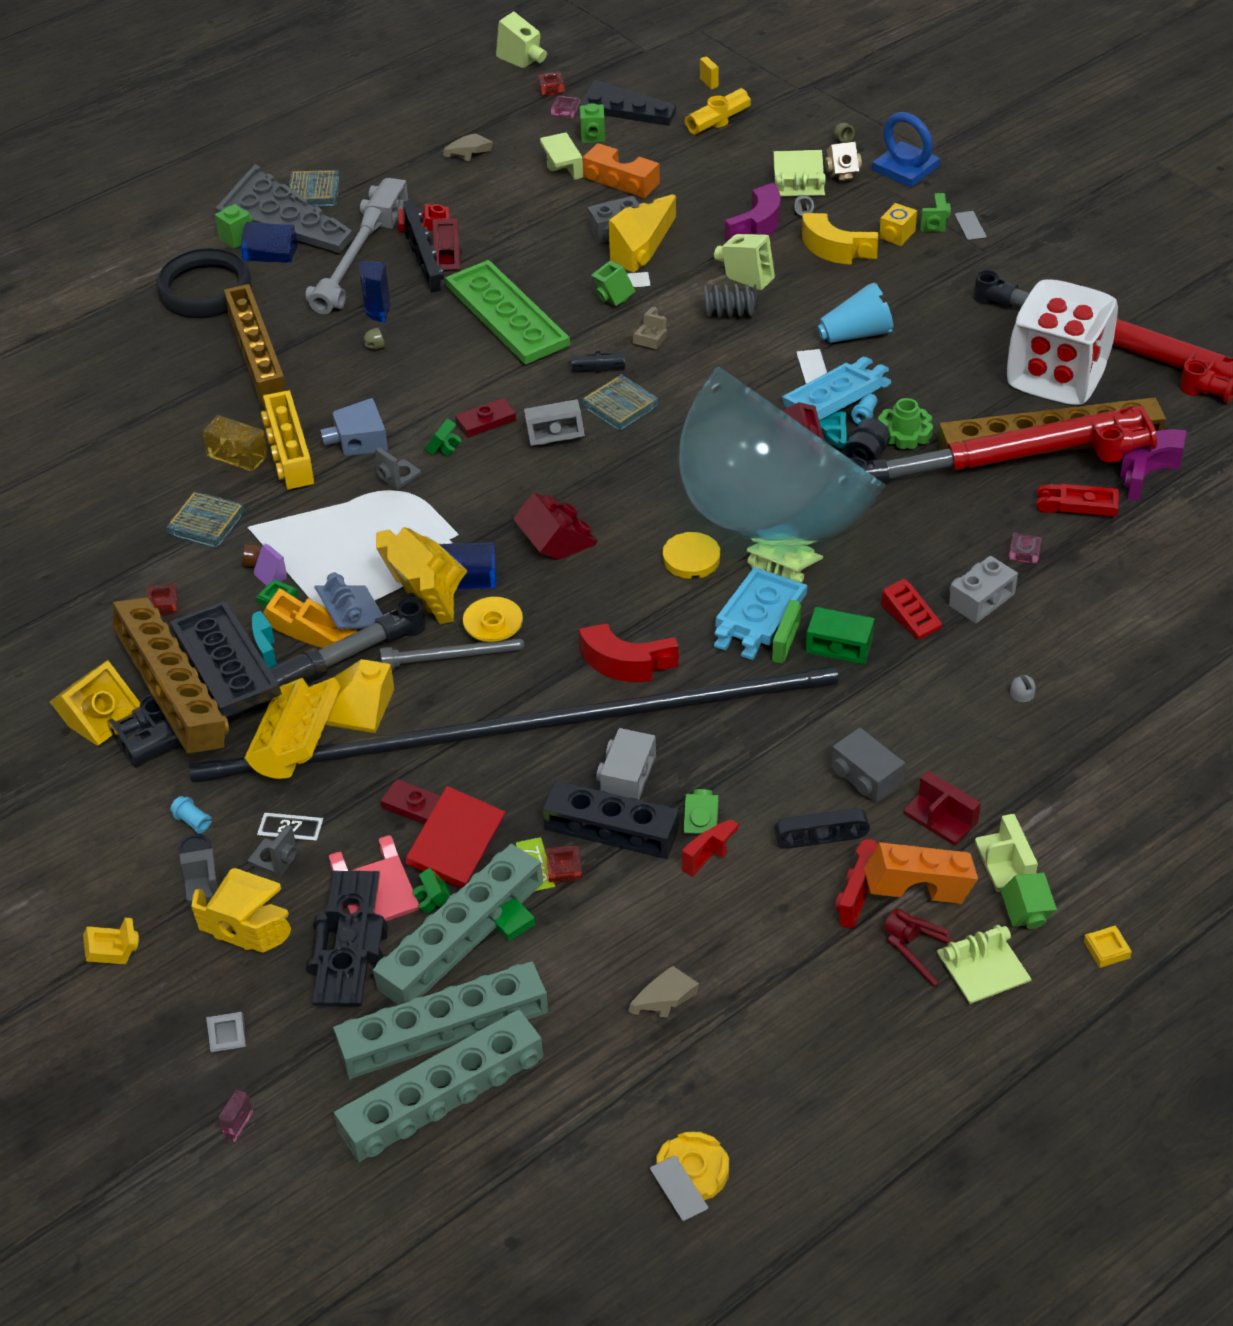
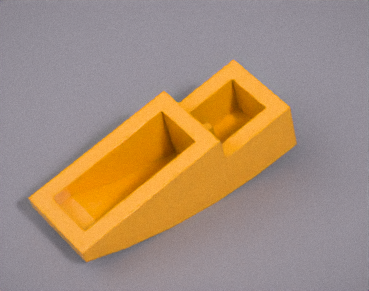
(304, 621)

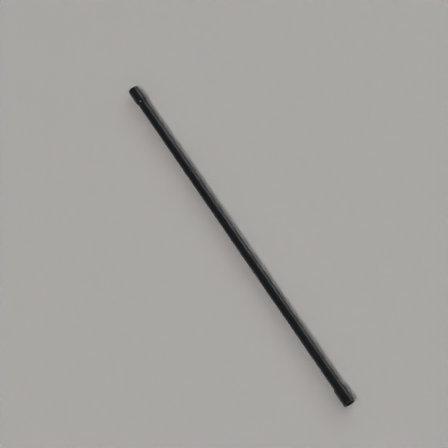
(811, 678)

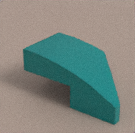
(834, 429)
(263, 638)

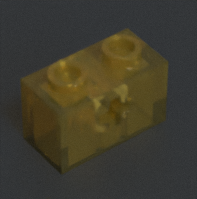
(235, 443)

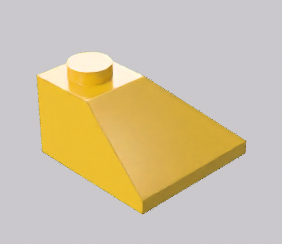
(362, 696)
(93, 701)

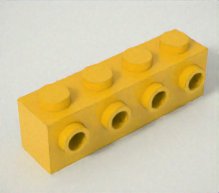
(288, 440)

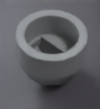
(808, 202)
(1018, 688)

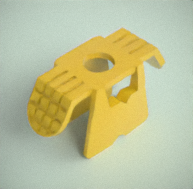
(241, 910)

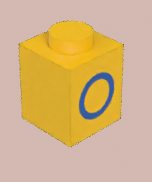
(898, 224)

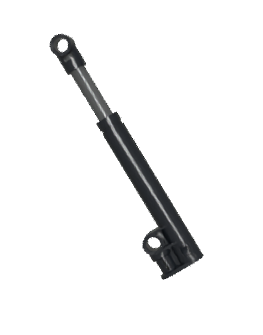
(148, 733)

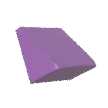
(270, 565)

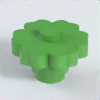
(907, 424)

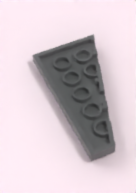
(279, 204)

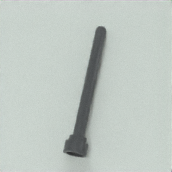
(396, 658)

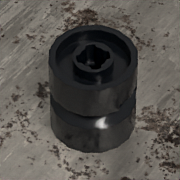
(868, 440)

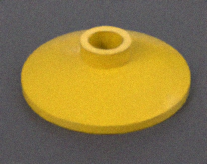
(492, 619)

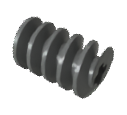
(730, 301)

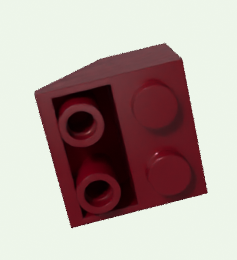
(554, 527)

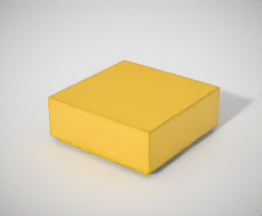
(709, 72)
(1107, 946)

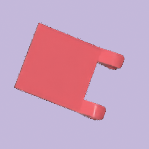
(394, 888)

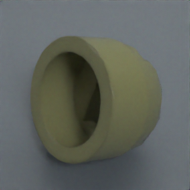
(844, 132)
(374, 339)

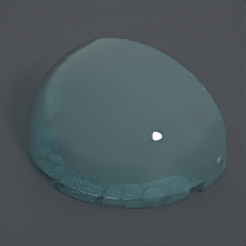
(765, 471)

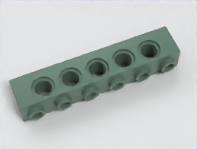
(457, 926)
(431, 1033)
(420, 1085)

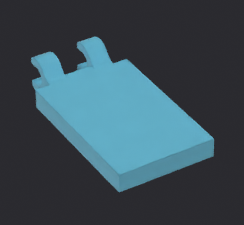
(839, 387)
(756, 610)

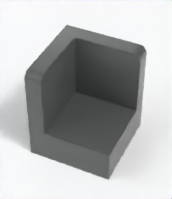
(200, 873)

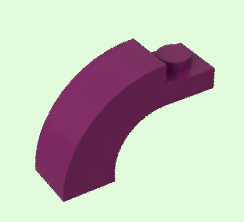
(762, 218)
(1143, 460)

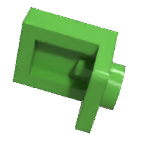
(935, 218)
(700, 811)

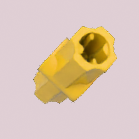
(717, 111)

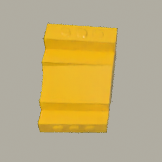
(422, 569)

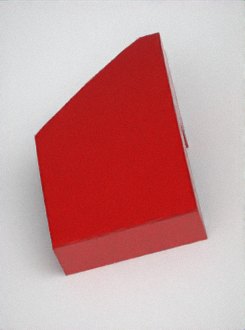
(706, 844)

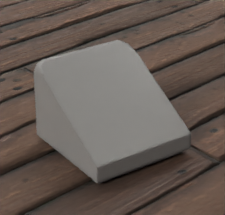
(226, 1031)

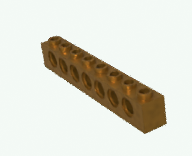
(974, 428)
(169, 676)

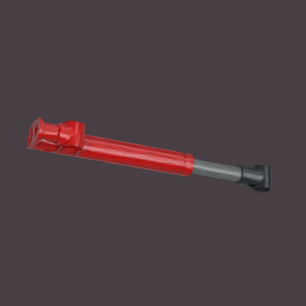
(1202, 369)
(1108, 432)

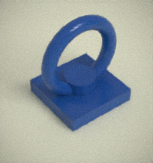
(902, 161)

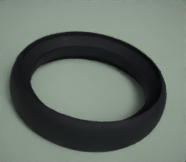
(195, 259)

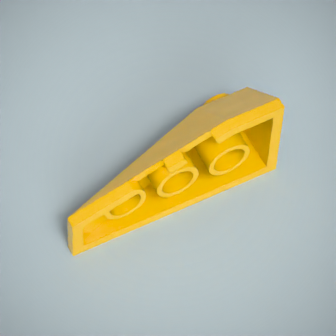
(638, 231)

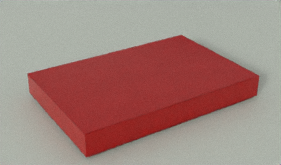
(455, 837)

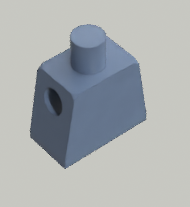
(356, 429)

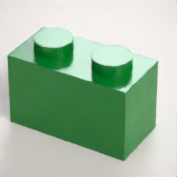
(840, 635)

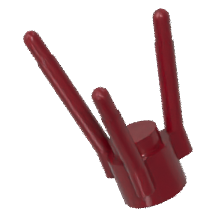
(904, 928)

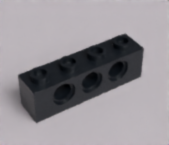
(611, 819)

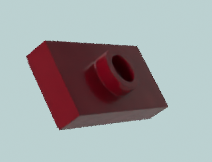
(485, 417)
(410, 801)

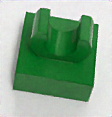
(443, 439)
(434, 889)

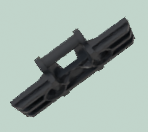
(343, 969)

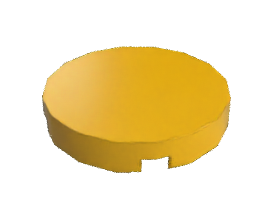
(691, 555)
(701, 1159)

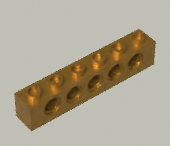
(254, 341)

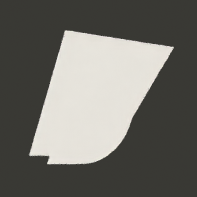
(345, 539)

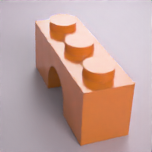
(637, 178)
(897, 867)

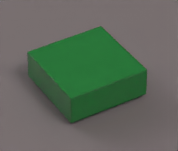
(270, 590)
(513, 919)

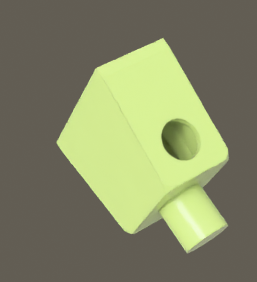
(518, 41)
(747, 259)

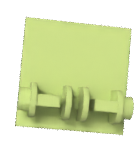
(799, 173)
(783, 560)
(984, 964)

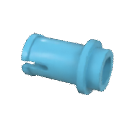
(864, 408)
(184, 809)

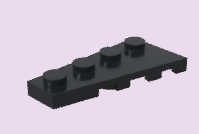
(629, 104)
(419, 244)

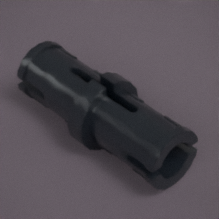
(598, 361)

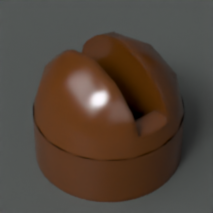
(251, 555)

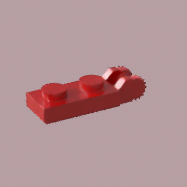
(1078, 499)
(853, 898)

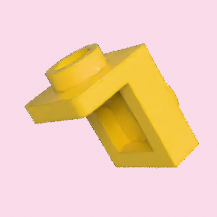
(110, 944)

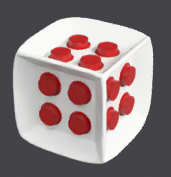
(1061, 341)

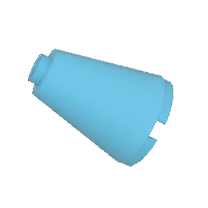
(857, 317)

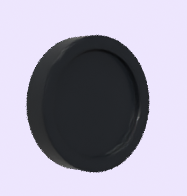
(193, 843)

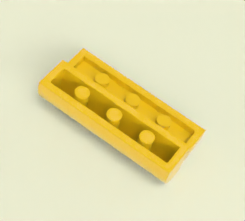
(291, 727)

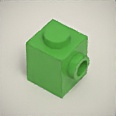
(592, 123)
(231, 224)
(613, 283)
(1028, 900)

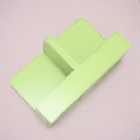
(562, 154)
(1006, 853)

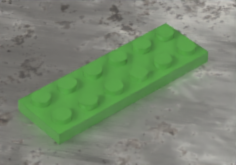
(507, 312)

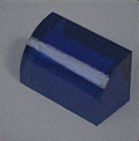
(268, 242)
(375, 290)
(478, 560)

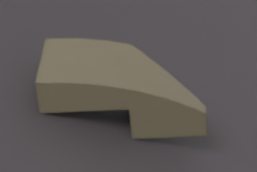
(467, 145)
(652, 331)
(664, 992)

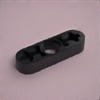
(842, 824)

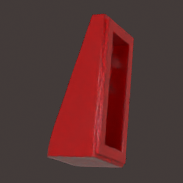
(903, 593)

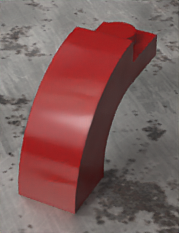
(623, 659)

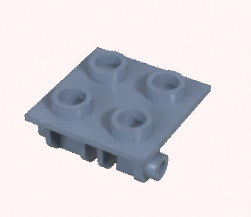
(348, 604)

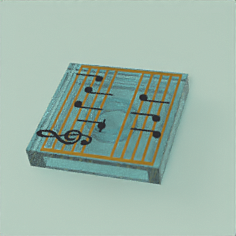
(316, 186)
(620, 402)
(205, 519)

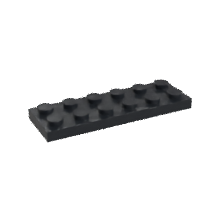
(225, 659)

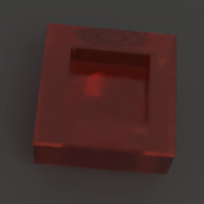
(551, 83)
(163, 597)
(563, 863)

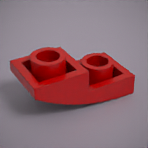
(429, 213)

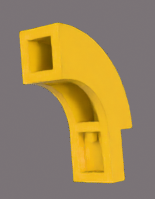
(834, 243)

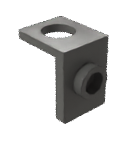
(389, 467)
(282, 851)

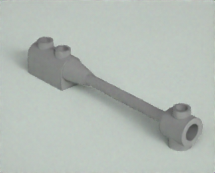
(377, 212)

